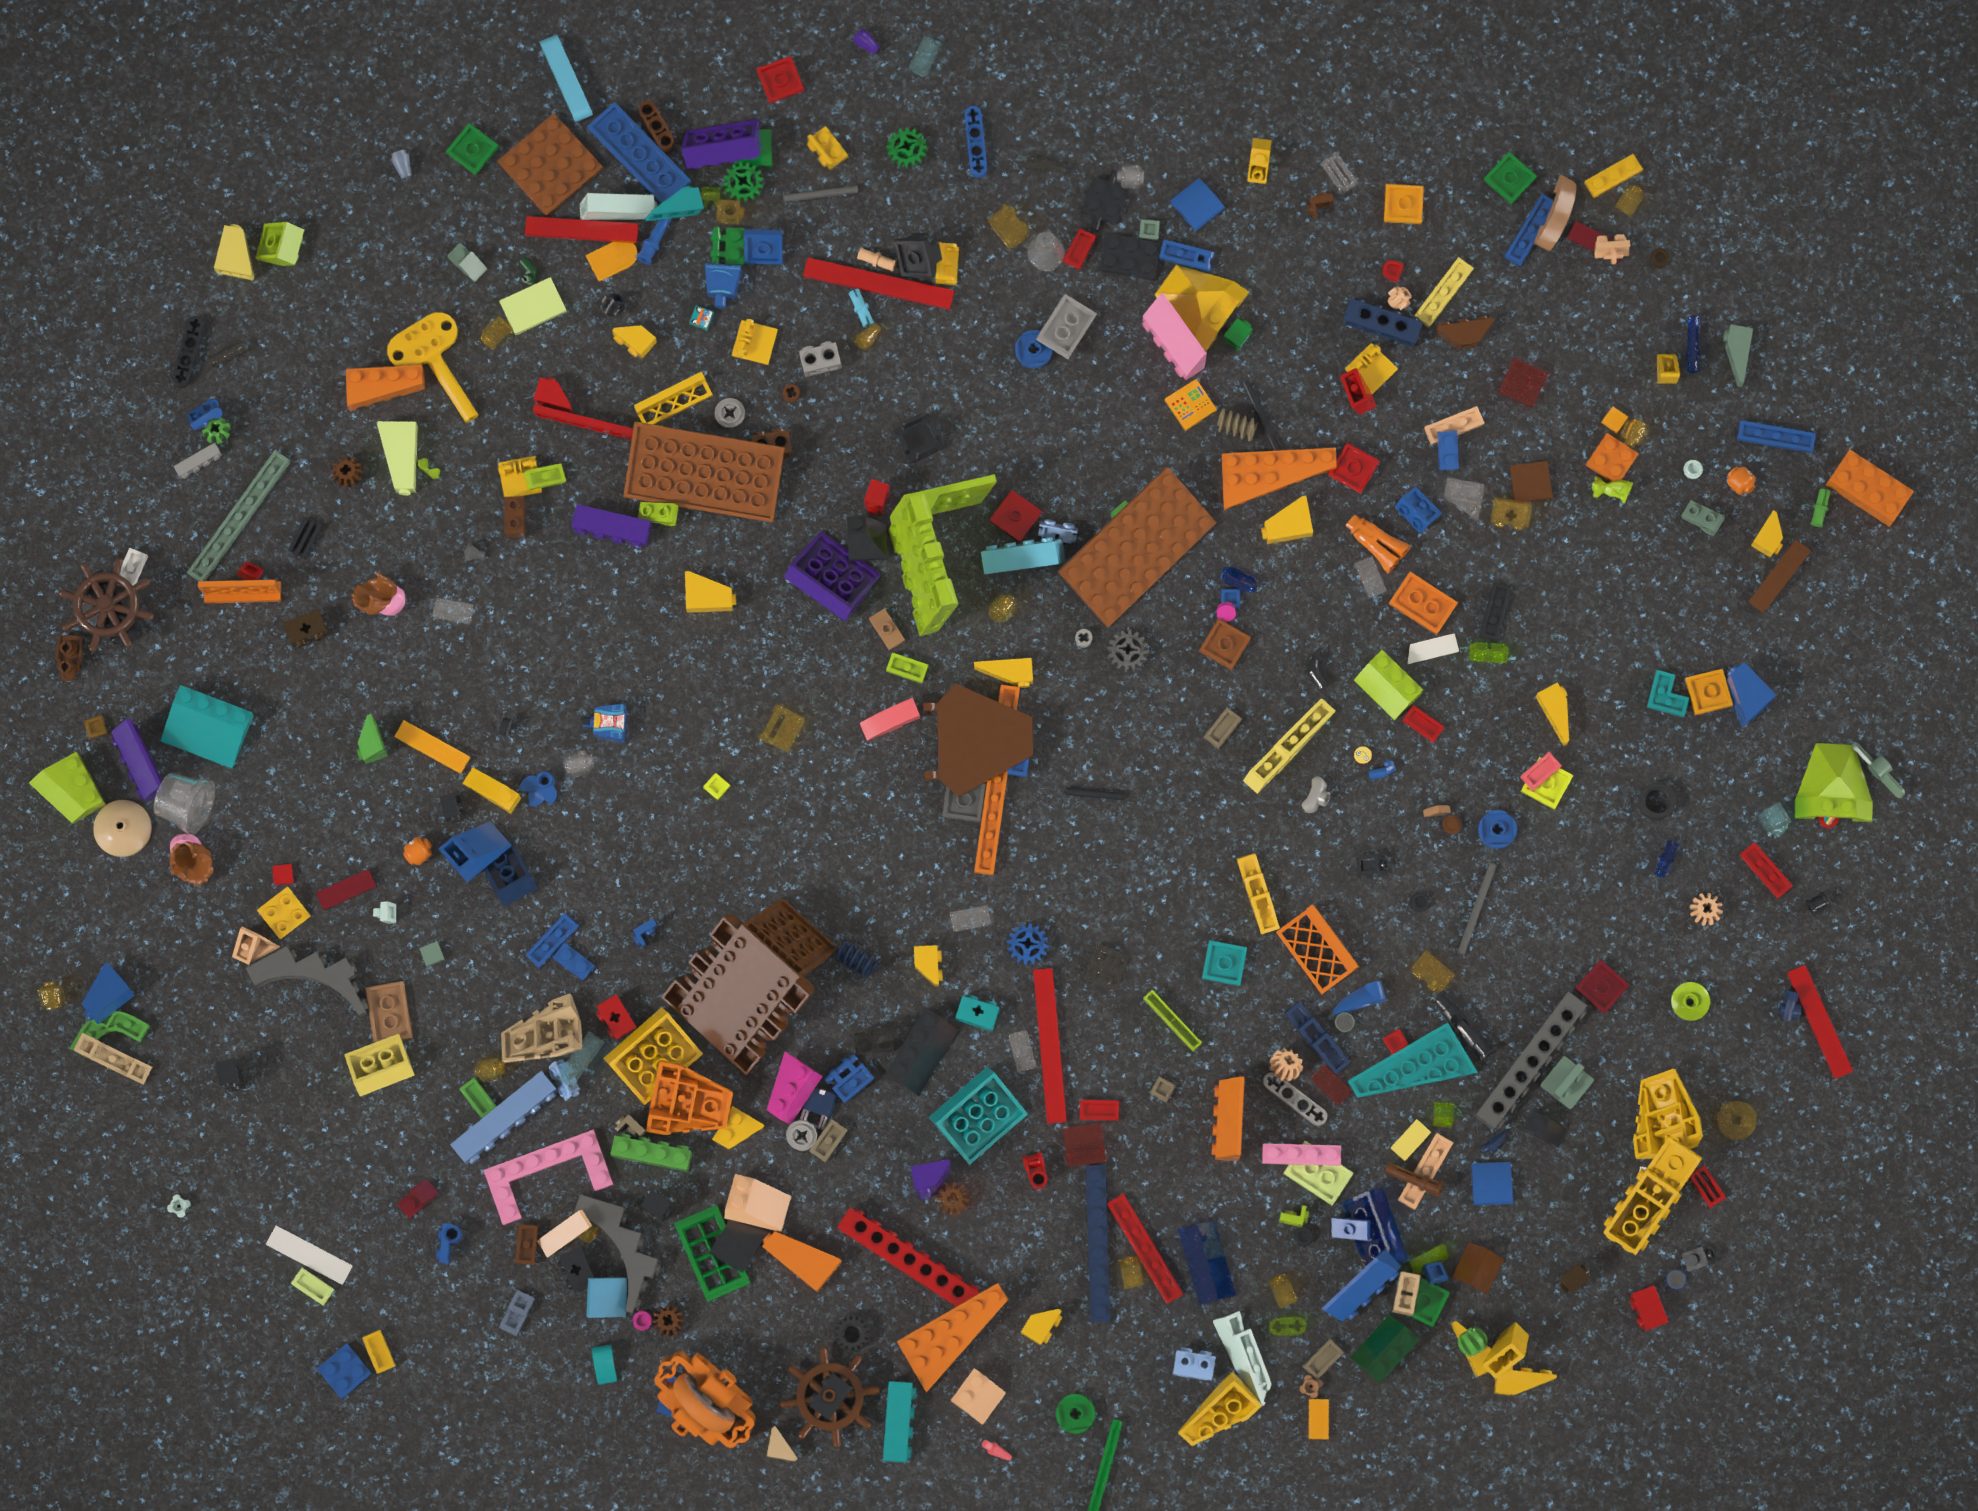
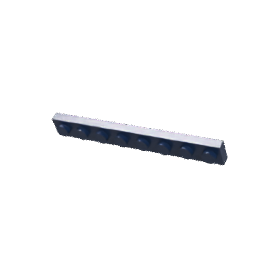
(1097, 1243)

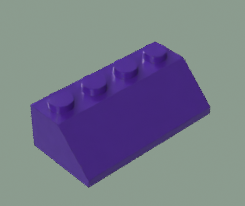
(722, 144)
(138, 759)
(929, 1177)

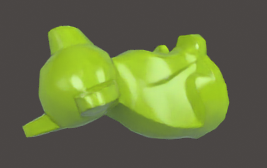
(1616, 488)

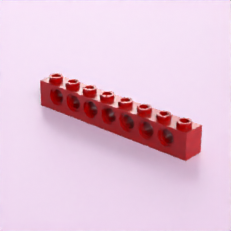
(856, 1216)

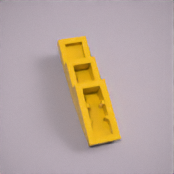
(1258, 893)

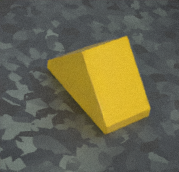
(1667, 368)

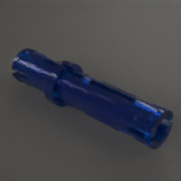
(1693, 344)

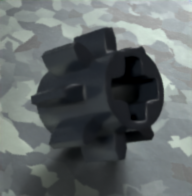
(613, 304)

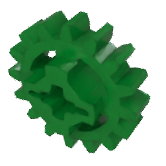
(900, 151)
(748, 175)

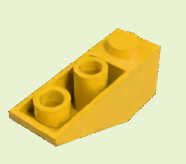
(1515, 1382)

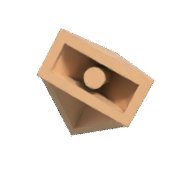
(252, 946)

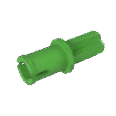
(1821, 508)

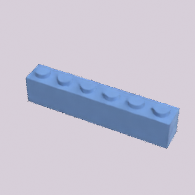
(503, 1118)

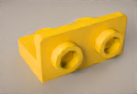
(827, 148)

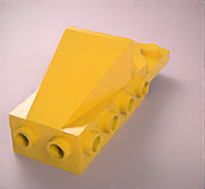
(1651, 1196)

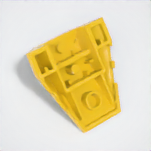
(1202, 301)
(1665, 1113)

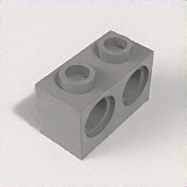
(821, 364)

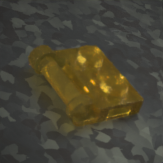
(787, 731)

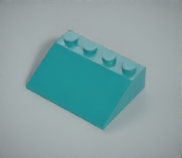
(206, 726)
(978, 1115)

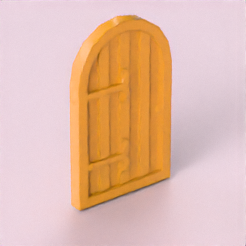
(612, 259)

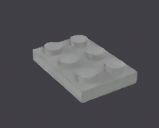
(1066, 326)

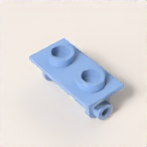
(1065, 531)
(564, 1091)

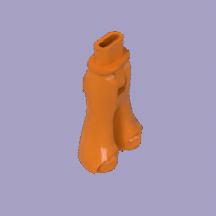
(1369, 536)

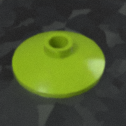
(1697, 994)

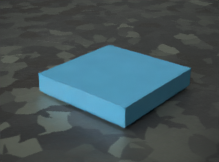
(606, 1297)

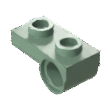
(1705, 518)

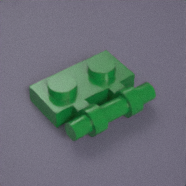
(734, 246)

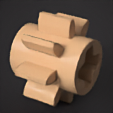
(1399, 298)

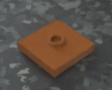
(1224, 644)

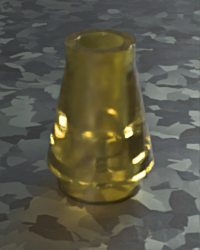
(867, 337)

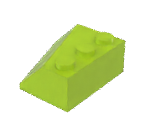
(69, 788)

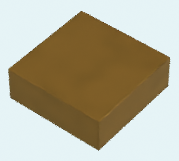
(95, 727)

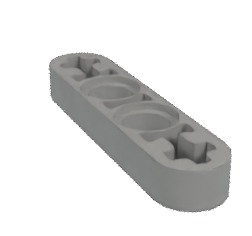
(1297, 1096)

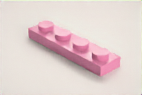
(1301, 1154)

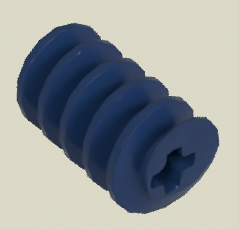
(856, 960)

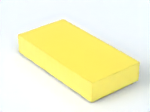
(1410, 1140)

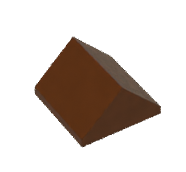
(1478, 1267)

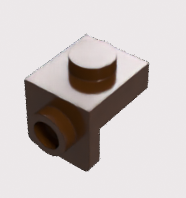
(1319, 201)

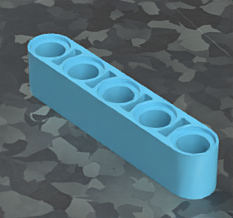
(566, 78)

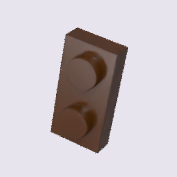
(526, 1244)

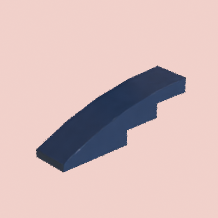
(1316, 1037)

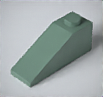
(1737, 348)

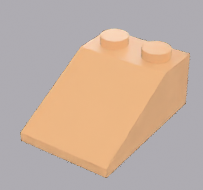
(756, 1204)

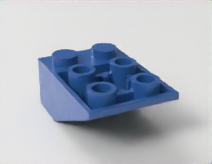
(474, 849)

